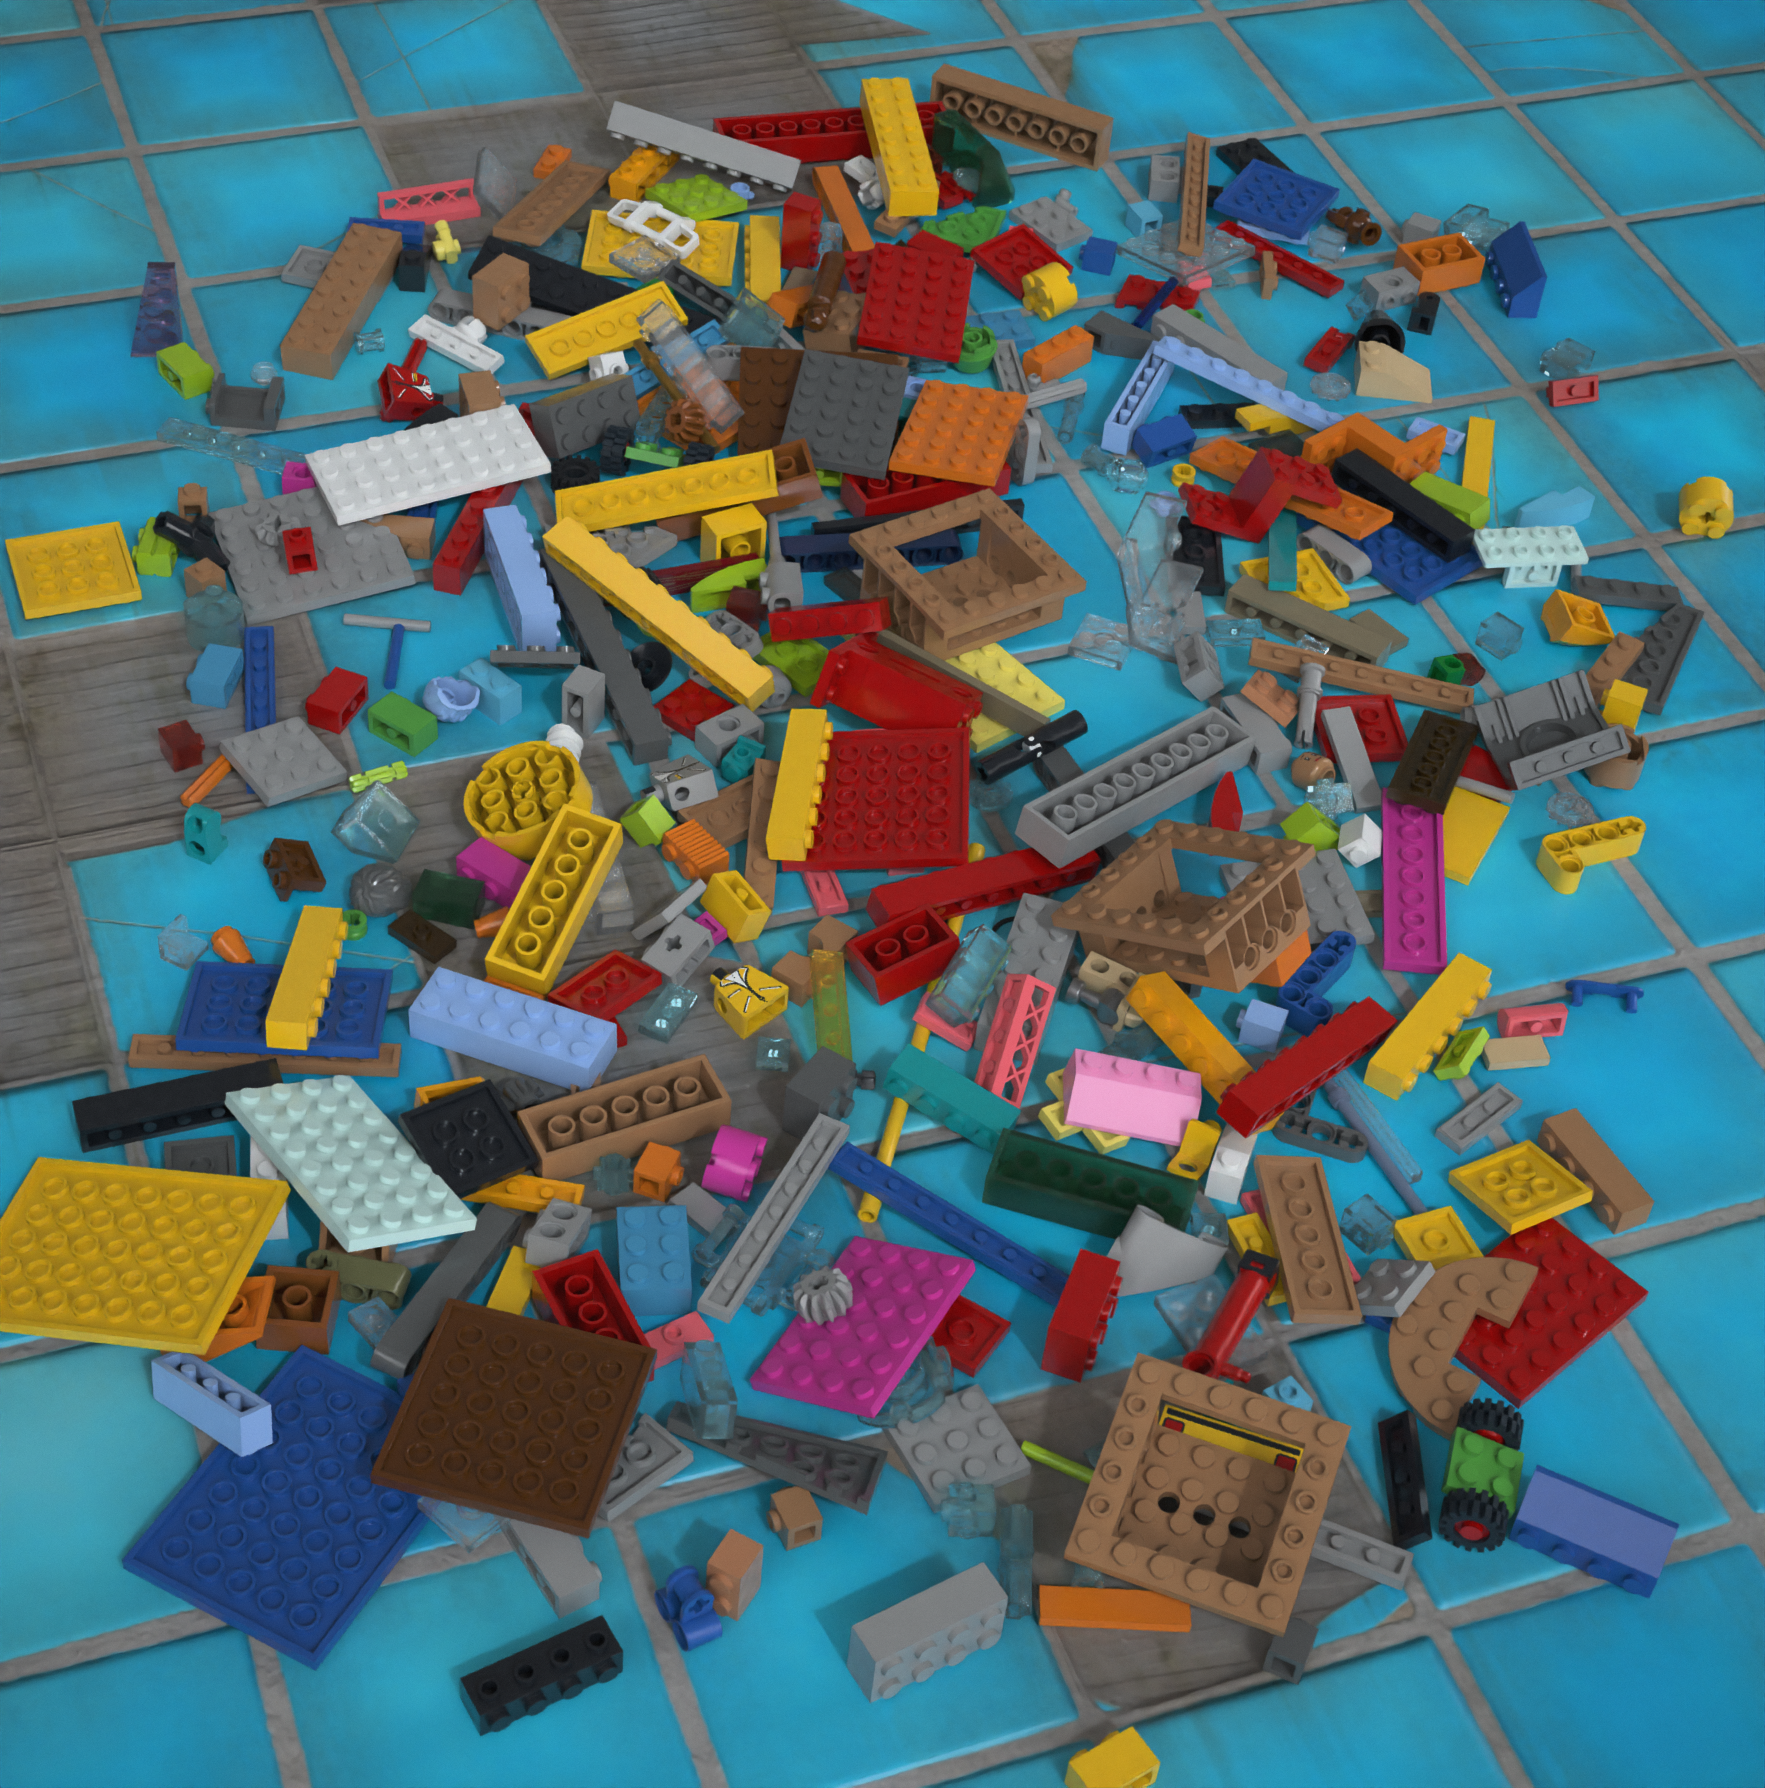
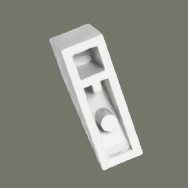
(1229, 1165)

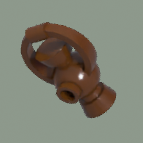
(1356, 224)

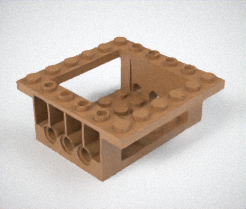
(975, 602)
(1149, 925)
(1172, 1554)

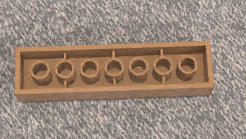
(1025, 117)
(341, 301)

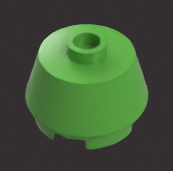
(977, 349)

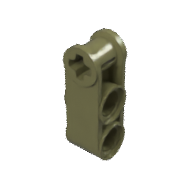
(364, 1278)

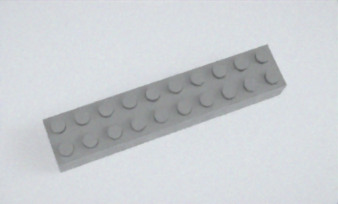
(1134, 786)

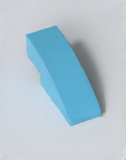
(1556, 509)

